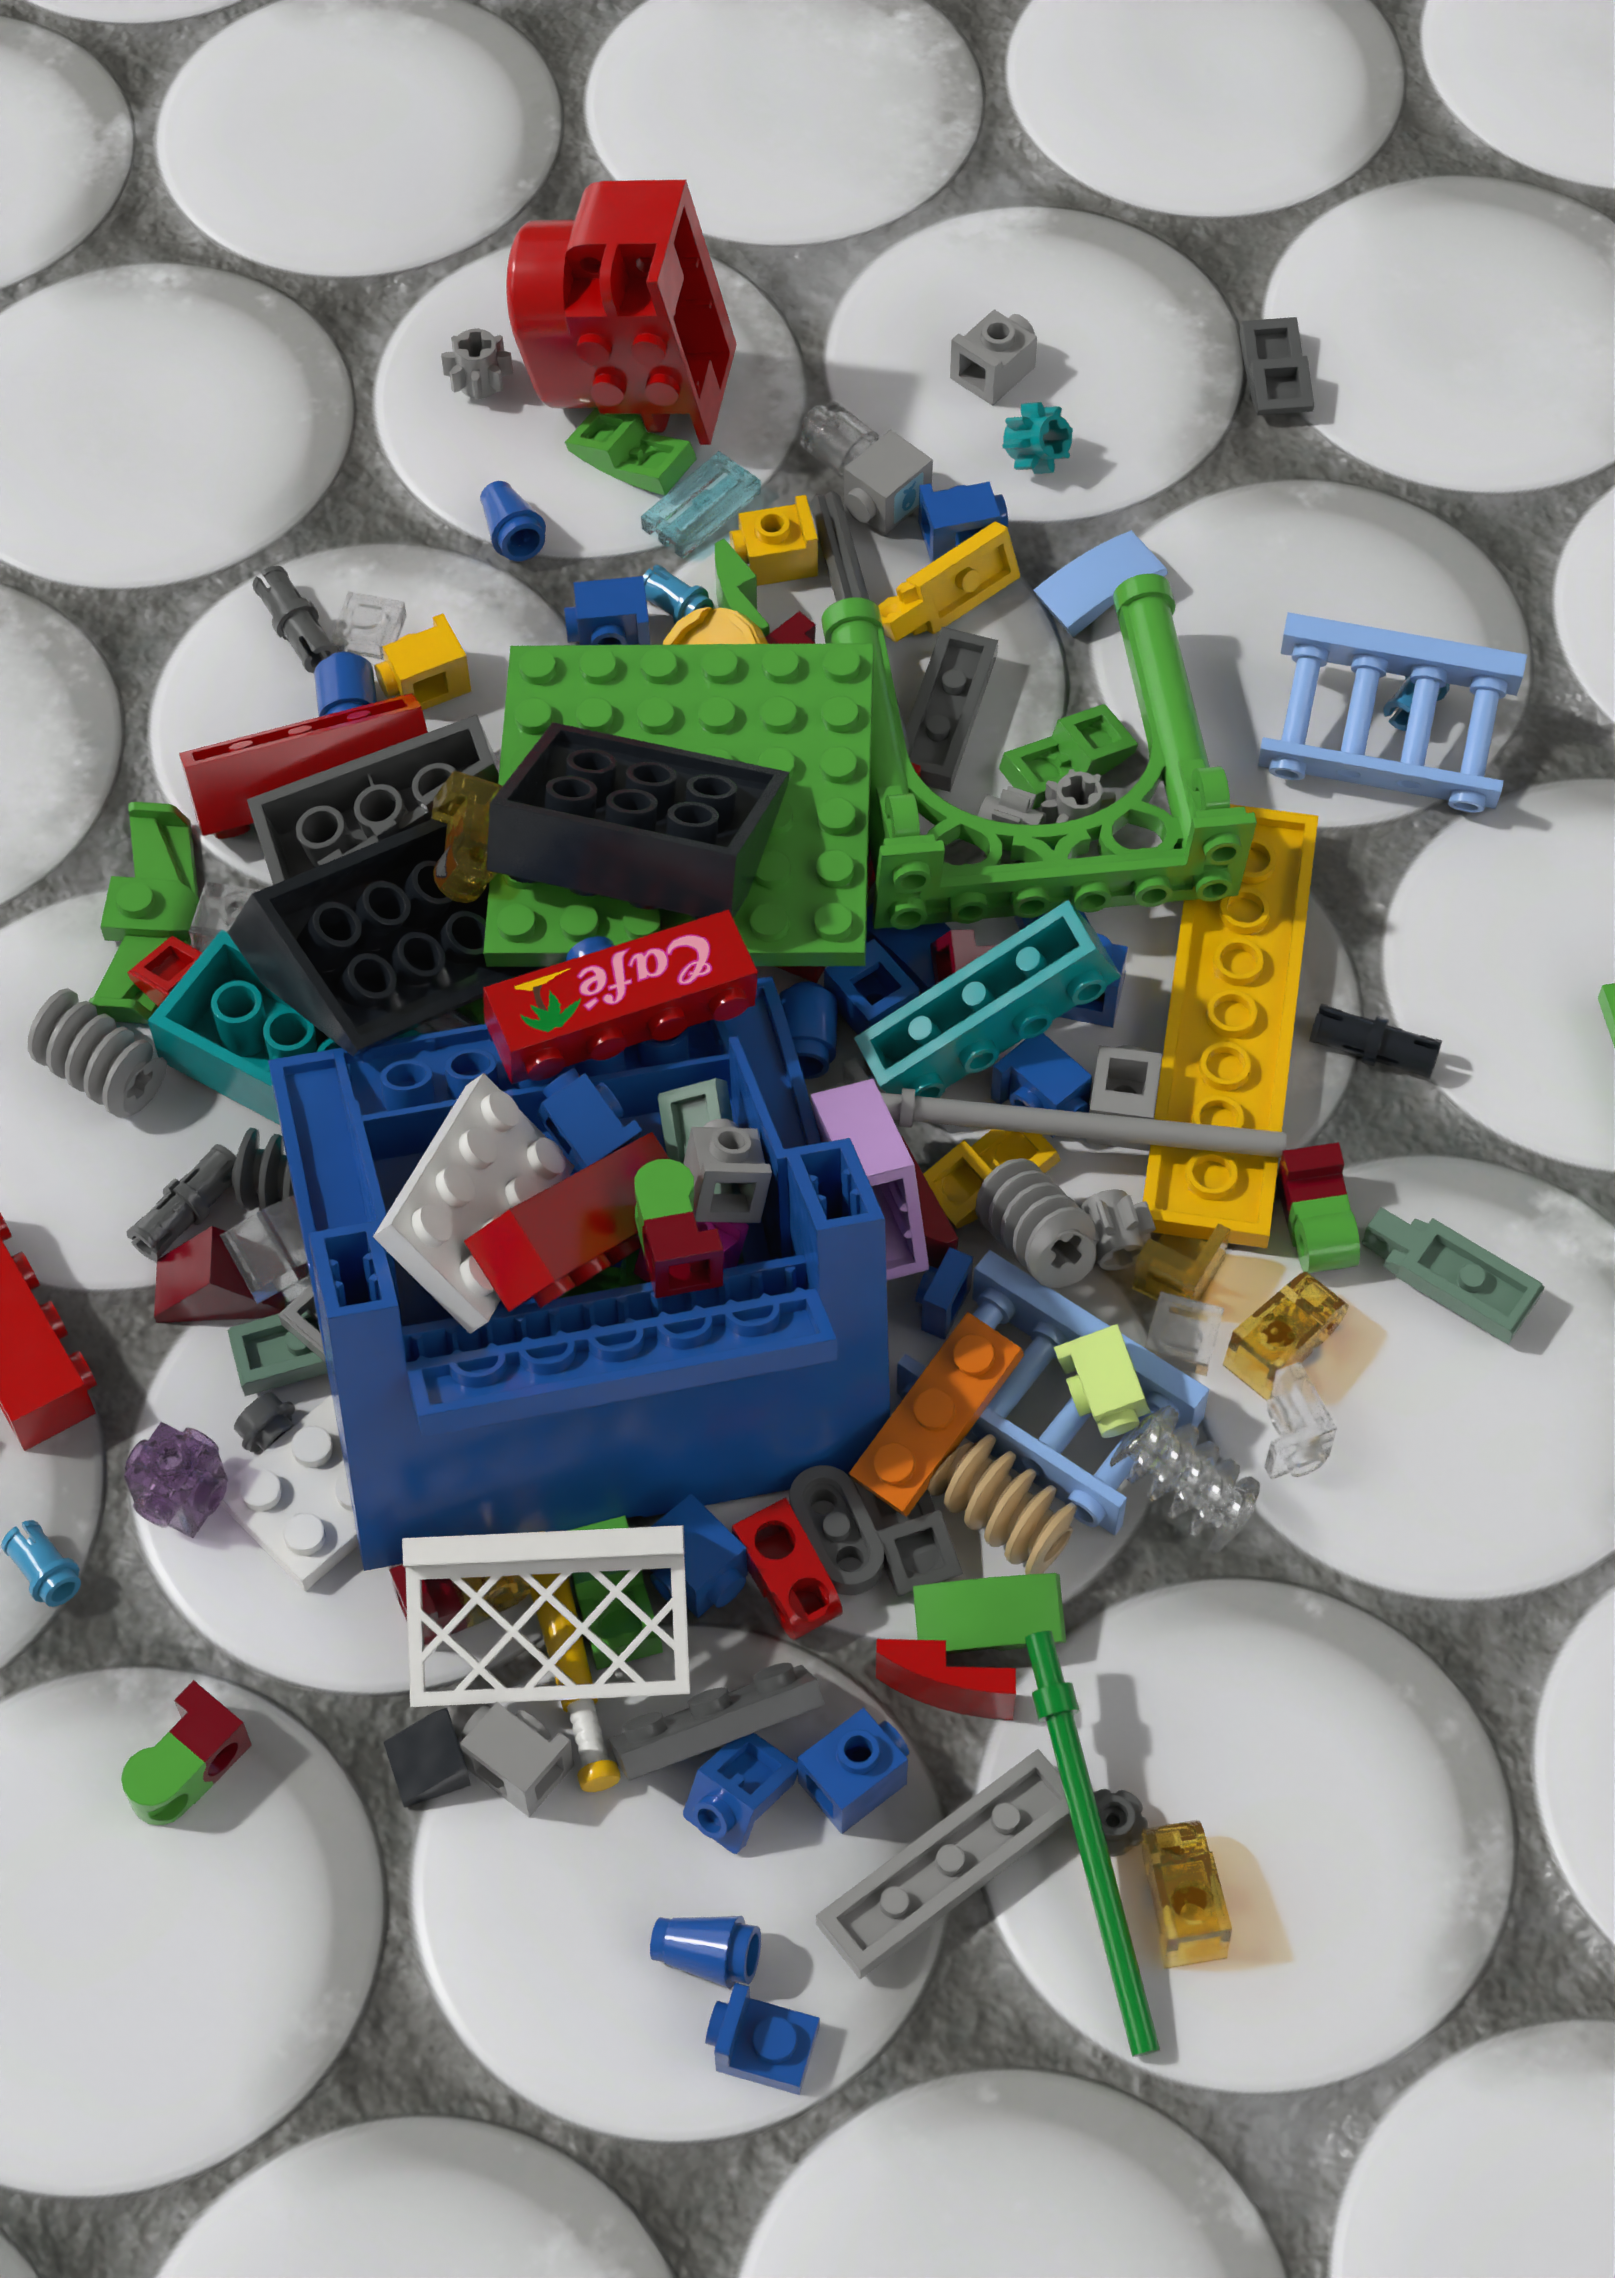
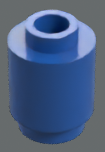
(344, 683)
(812, 1024)

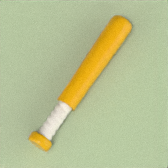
(597, 1770)

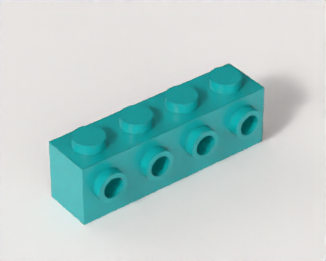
(989, 1005)

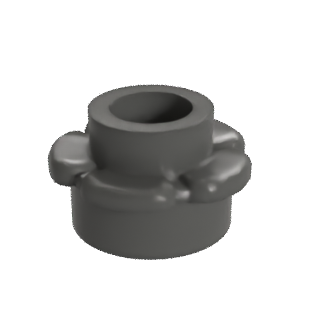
(264, 1422)
(1128, 1811)

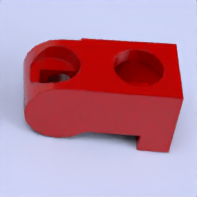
(788, 1569)

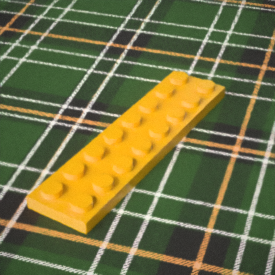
(1233, 1036)

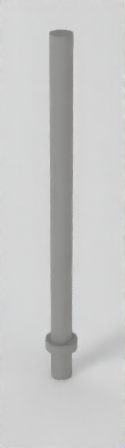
(912, 1108)

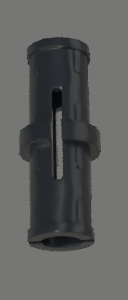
(1375, 1041)

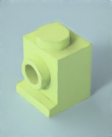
(1104, 1381)

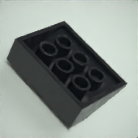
(634, 821)
(370, 941)

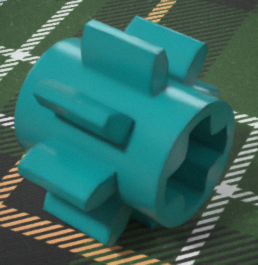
(1037, 438)

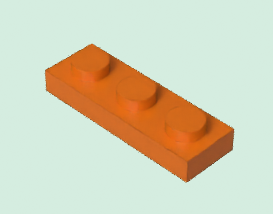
(936, 1413)

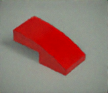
(921, 1673)

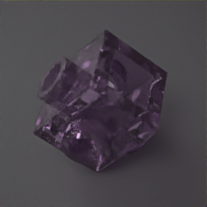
(176, 1478)

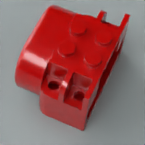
(623, 307)

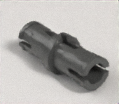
(293, 617)
(183, 1203)

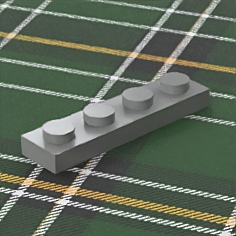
(946, 1864)

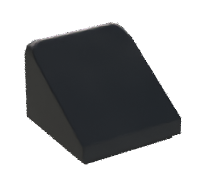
(427, 1759)

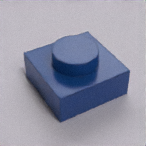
(944, 1292)

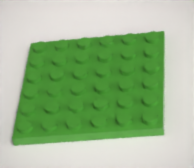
(748, 703)

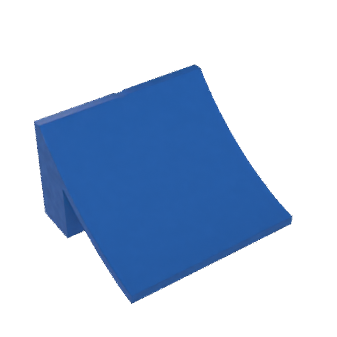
(604, 1393)

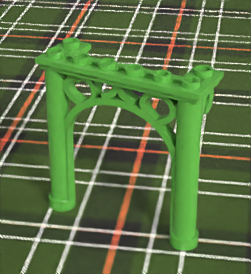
(1202, 839)

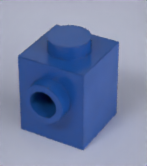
(712, 1554)
(854, 1769)

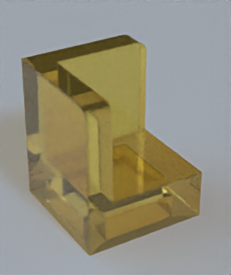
(1180, 1264)

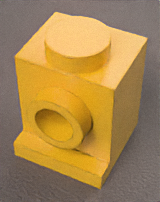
(778, 542)
(425, 664)

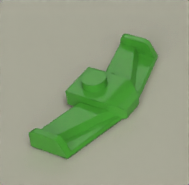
(147, 907)

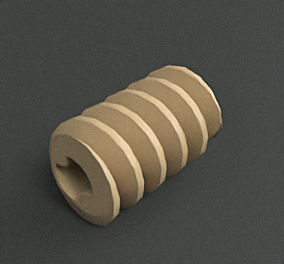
(1004, 1505)

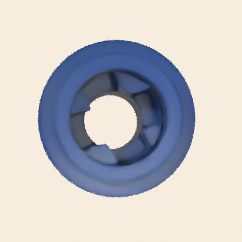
(512, 522)
(708, 1947)

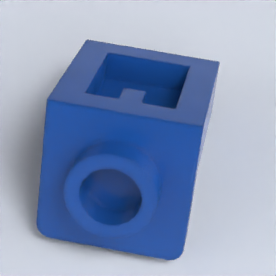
(738, 1789)
(762, 2041)

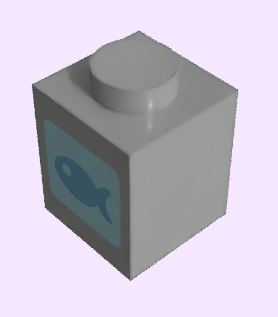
(885, 482)

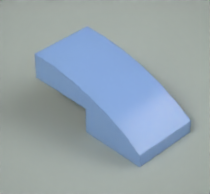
(1087, 584)

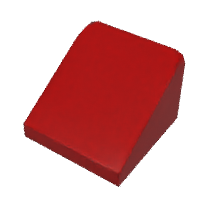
(163, 968)

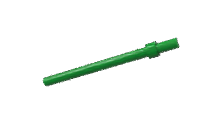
(1056, 1706)

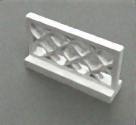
(545, 1554)

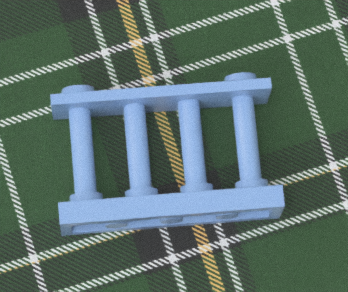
(1430, 666)
(1051, 1319)

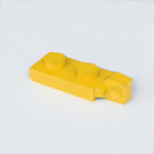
(951, 584)

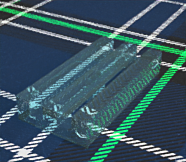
(708, 510)

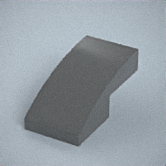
(1275, 366)
(914, 1546)

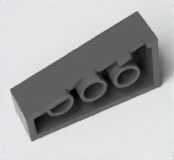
(365, 798)

